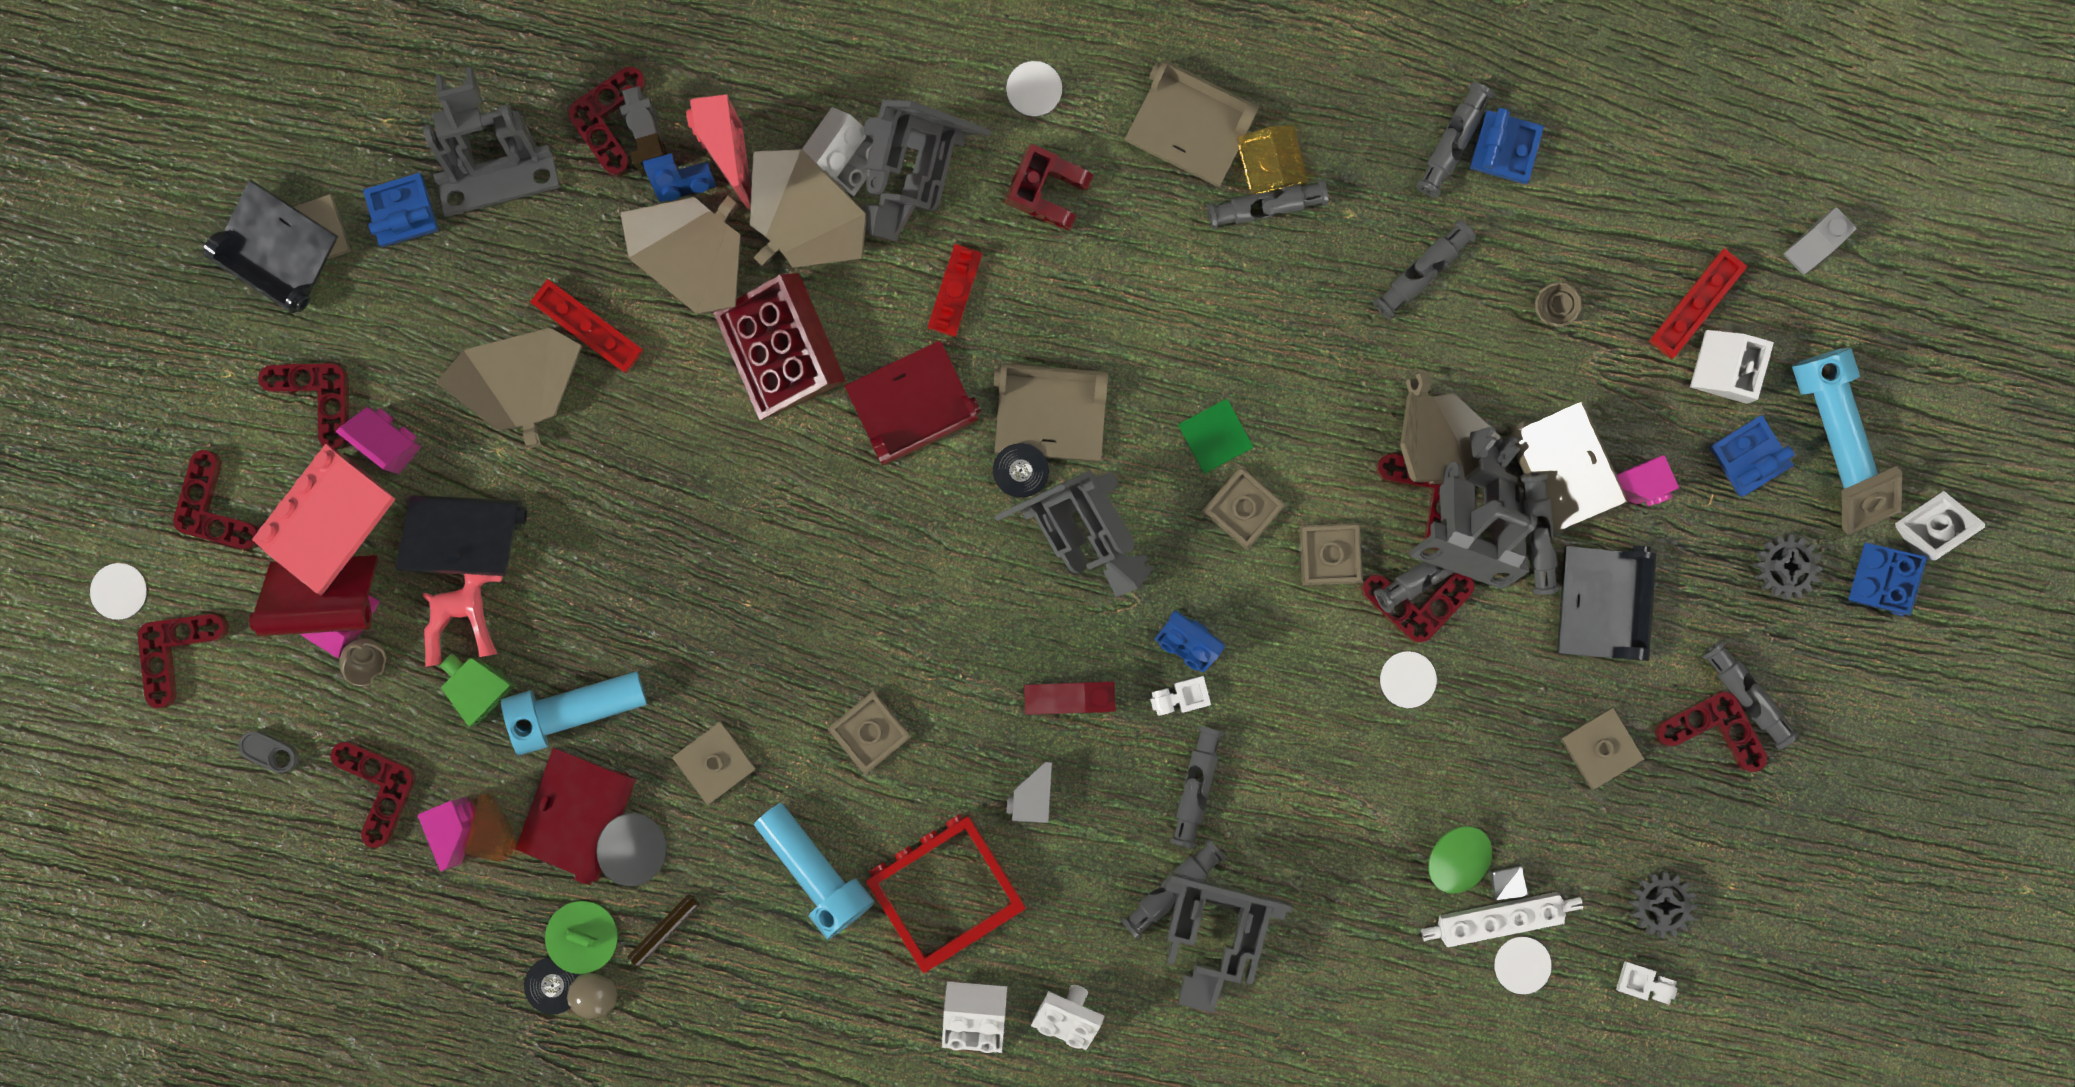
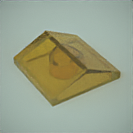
(1272, 158)

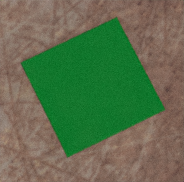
(1215, 436)

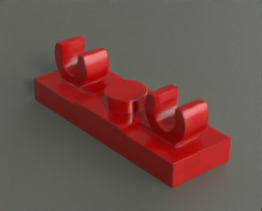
(955, 290)

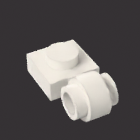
(1189, 694)
(1639, 982)

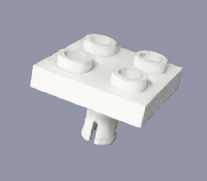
(1068, 1018)

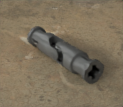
(1452, 142)
(1283, 200)
(1433, 261)
(1542, 554)
(1411, 584)
(1736, 678)
(1194, 799)
(1160, 901)

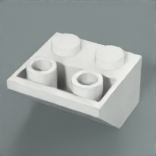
(841, 149)
(1732, 365)
(974, 1017)

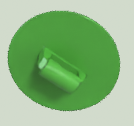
(1460, 859)
(581, 937)

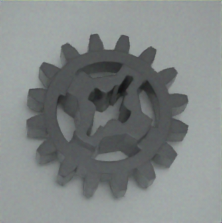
(1787, 579)
(1663, 916)

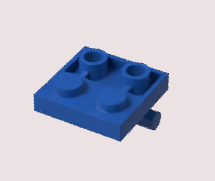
(1506, 146)
(400, 210)
(1751, 456)
(1888, 579)
(1189, 641)

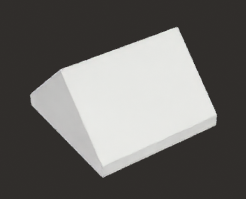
(1938, 526)

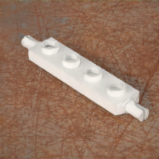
(1502, 919)

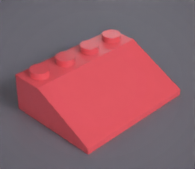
(723, 136)
(323, 519)

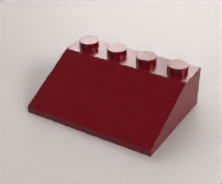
(779, 345)

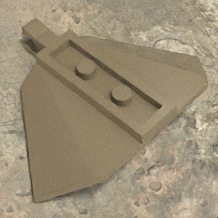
(803, 211)
(687, 251)
(514, 380)
(1437, 432)

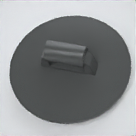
(631, 849)

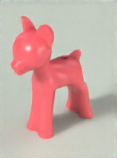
(458, 603)

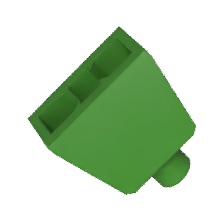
(474, 688)

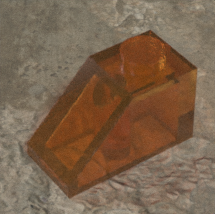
(490, 831)

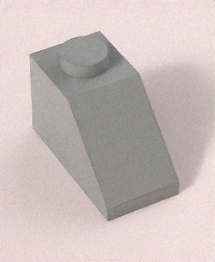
(1820, 240)
(1032, 796)

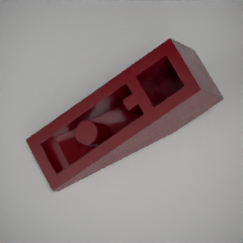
(1070, 698)

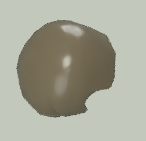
(1558, 304)
(362, 661)
(592, 996)

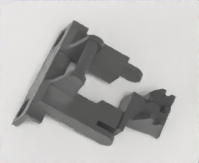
(920, 128)
(491, 180)
(1462, 524)
(1107, 530)
(1253, 911)

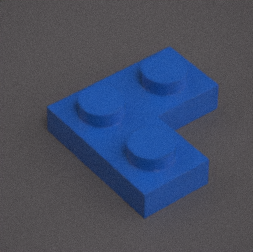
(671, 182)

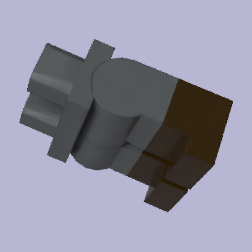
(642, 120)

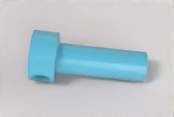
(1838, 411)
(568, 710)
(836, 902)

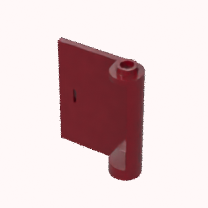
(912, 408)
(292, 607)
(571, 812)

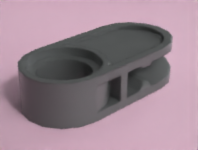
(263, 749)

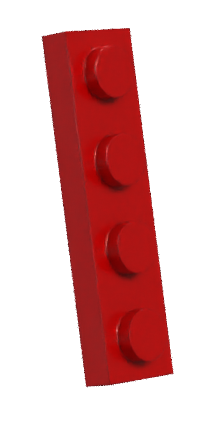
(1697, 303)
(587, 326)

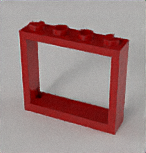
(968, 936)

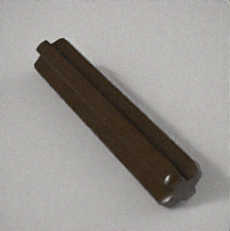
(663, 930)

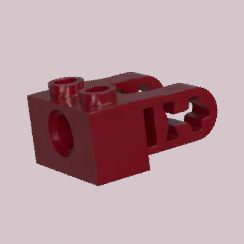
(1028, 181)

